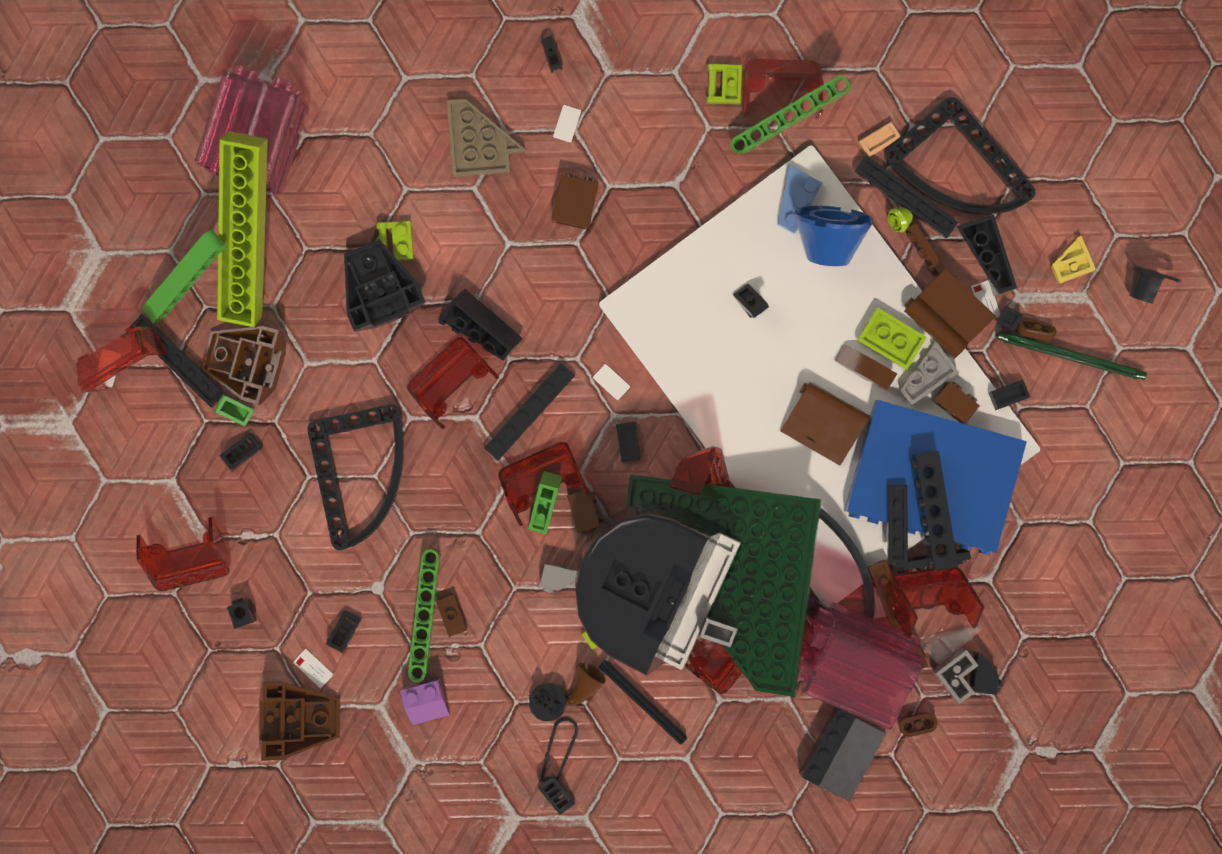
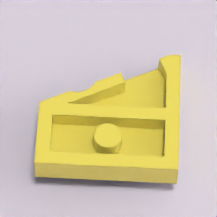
(1073, 262)

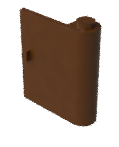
(949, 313)
(825, 423)

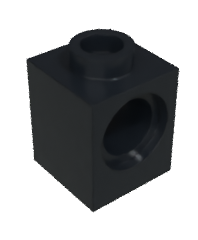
(238, 621)

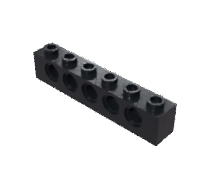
(948, 557)

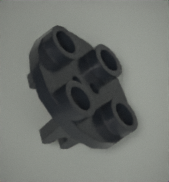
(554, 708)

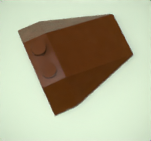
(245, 361)
(295, 719)

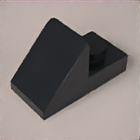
(750, 301)

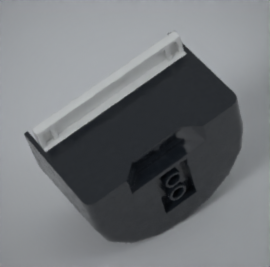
(651, 582)

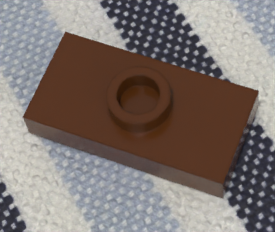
(451, 615)

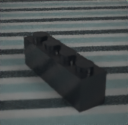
(988, 248)
(480, 325)

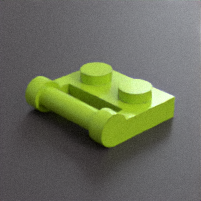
(730, 84)
(401, 238)

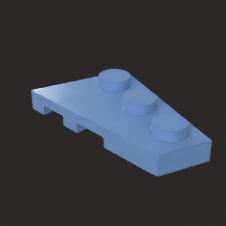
(798, 192)

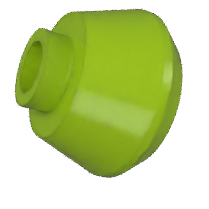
(900, 219)

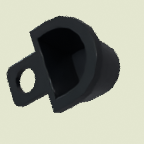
(1147, 283)

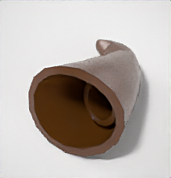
(588, 682)

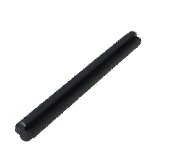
(643, 702)

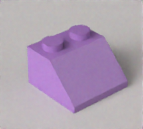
(424, 701)

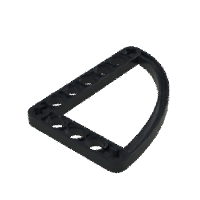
(978, 145)
(331, 474)
(865, 575)

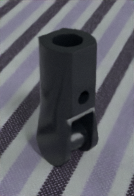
(551, 52)

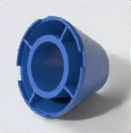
(831, 234)

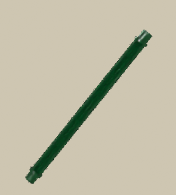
(1134, 373)

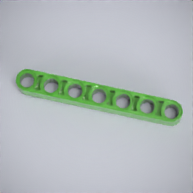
(800, 114)
(183, 277)
(420, 623)

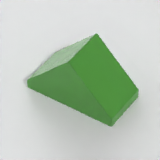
(234, 409)

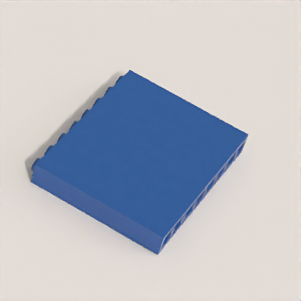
(975, 465)

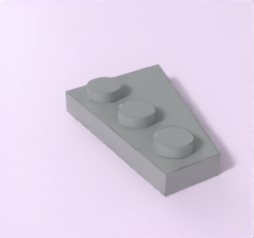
(929, 375)

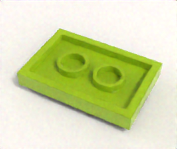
(891, 338)

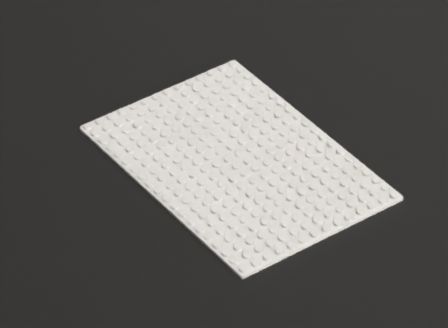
(744, 374)

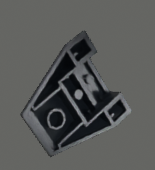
(378, 287)

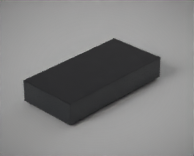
(1009, 395)
(628, 441)

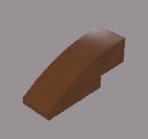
(866, 367)

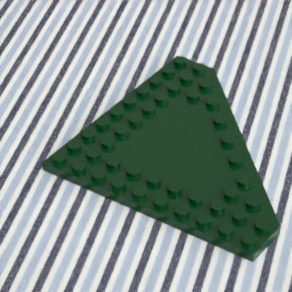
(768, 578)

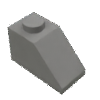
(556, 577)

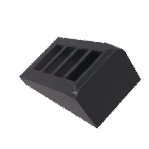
(238, 462)
(341, 649)
(542, 785)

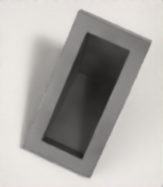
(717, 631)

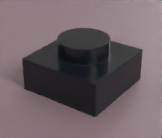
(1009, 318)

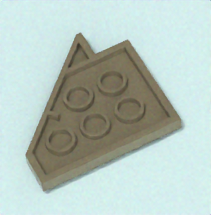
(477, 142)

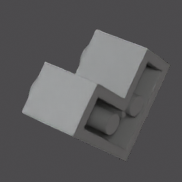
(951, 674)

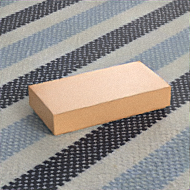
(879, 139)

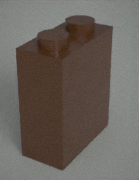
(575, 201)

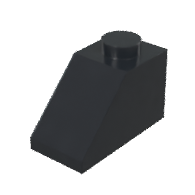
(984, 677)

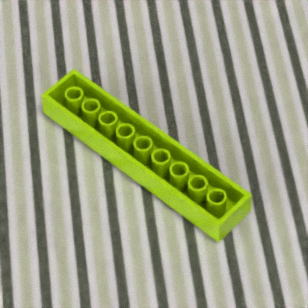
(241, 228)

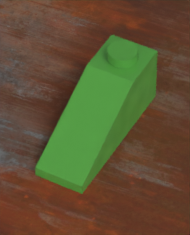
(545, 502)

